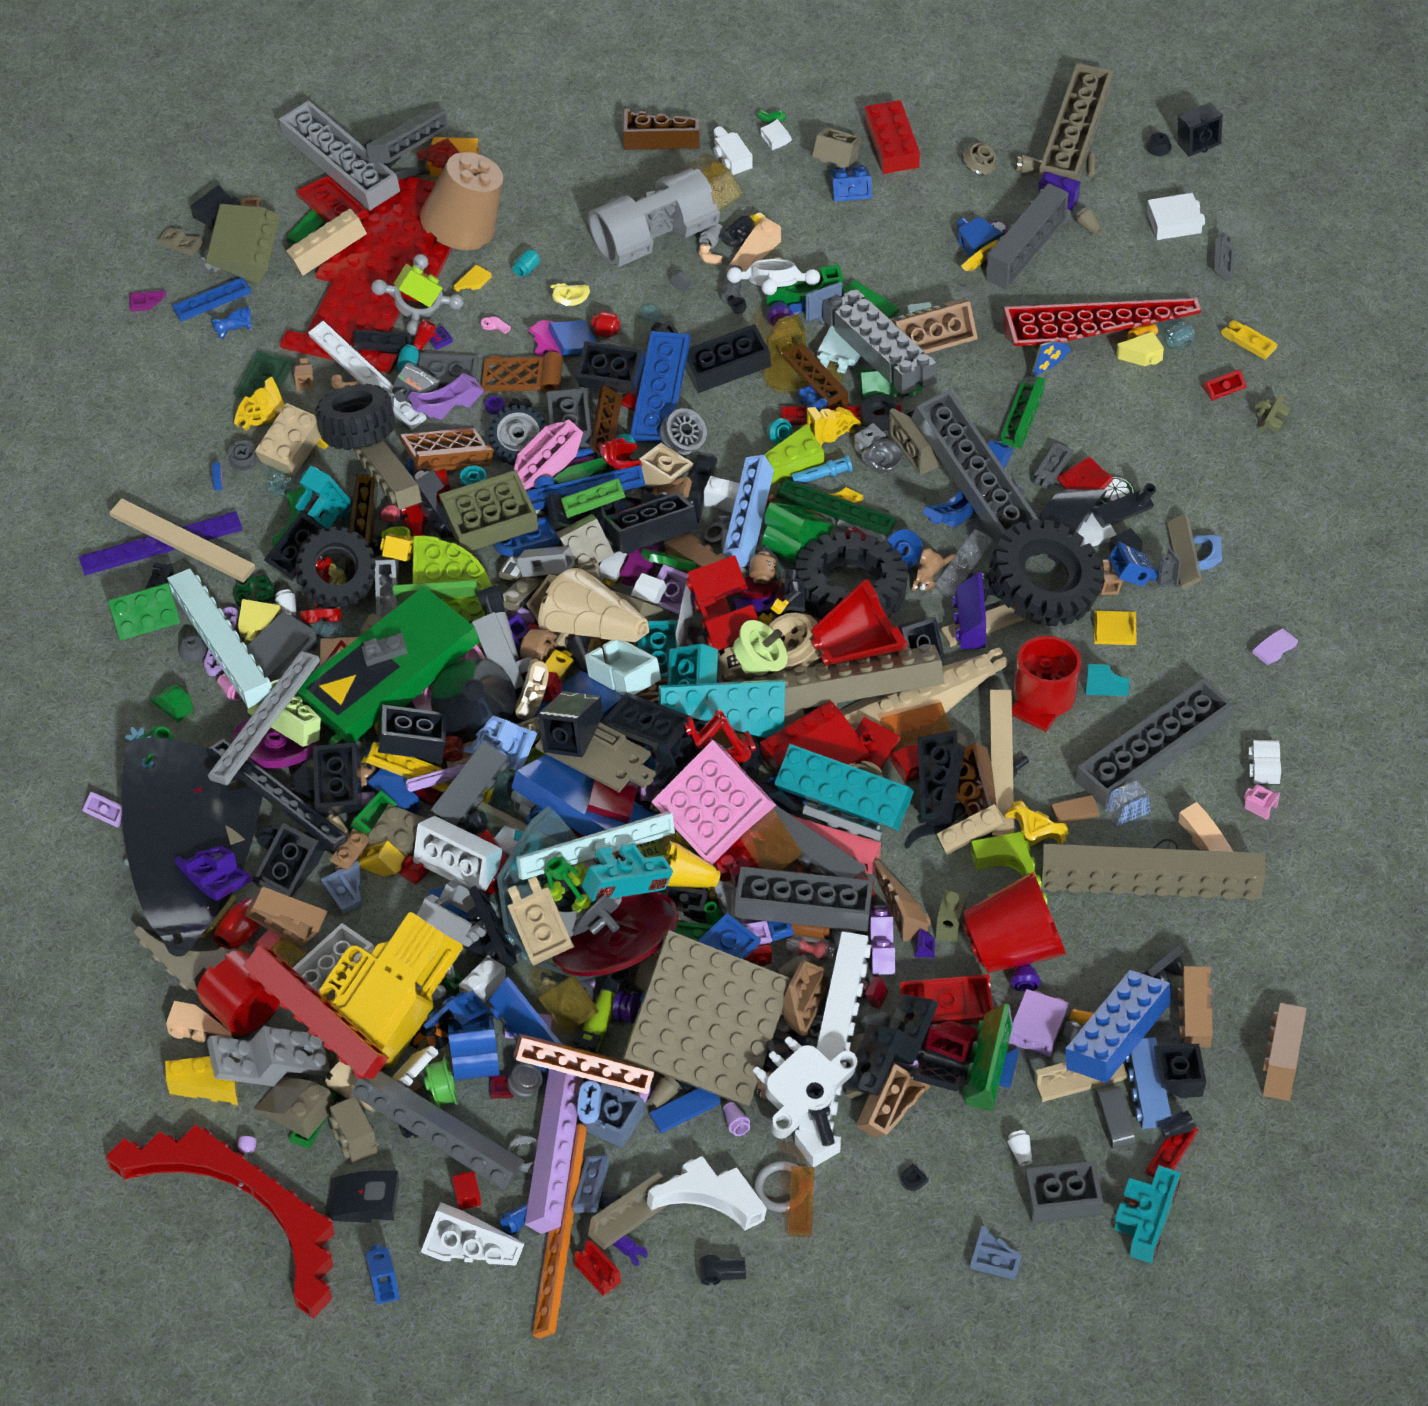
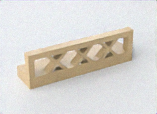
(1064, 1082)

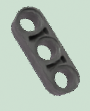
(1116, 1116)

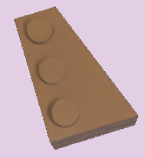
(894, 1099)

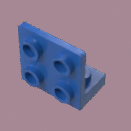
(851, 183)
(464, 1007)

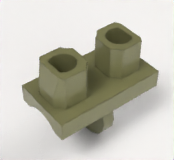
(1269, 410)

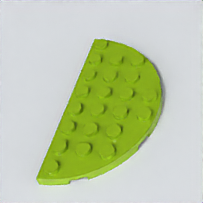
(447, 562)

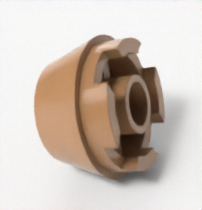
(538, 645)

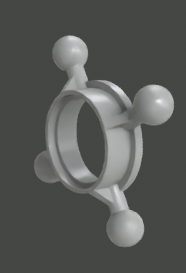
(379, 287)

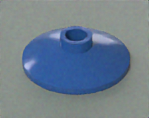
(901, 541)

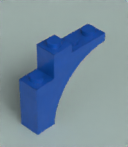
(394, 787)

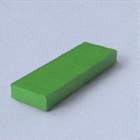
(593, 498)

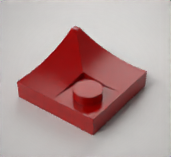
(1085, 476)

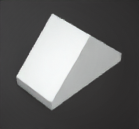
(812, 1149)

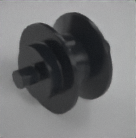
(266, 836)

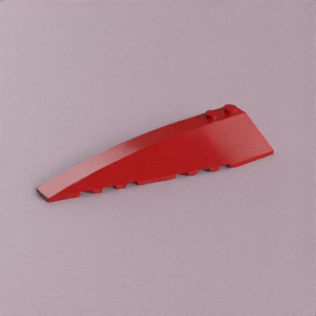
(1074, 321)

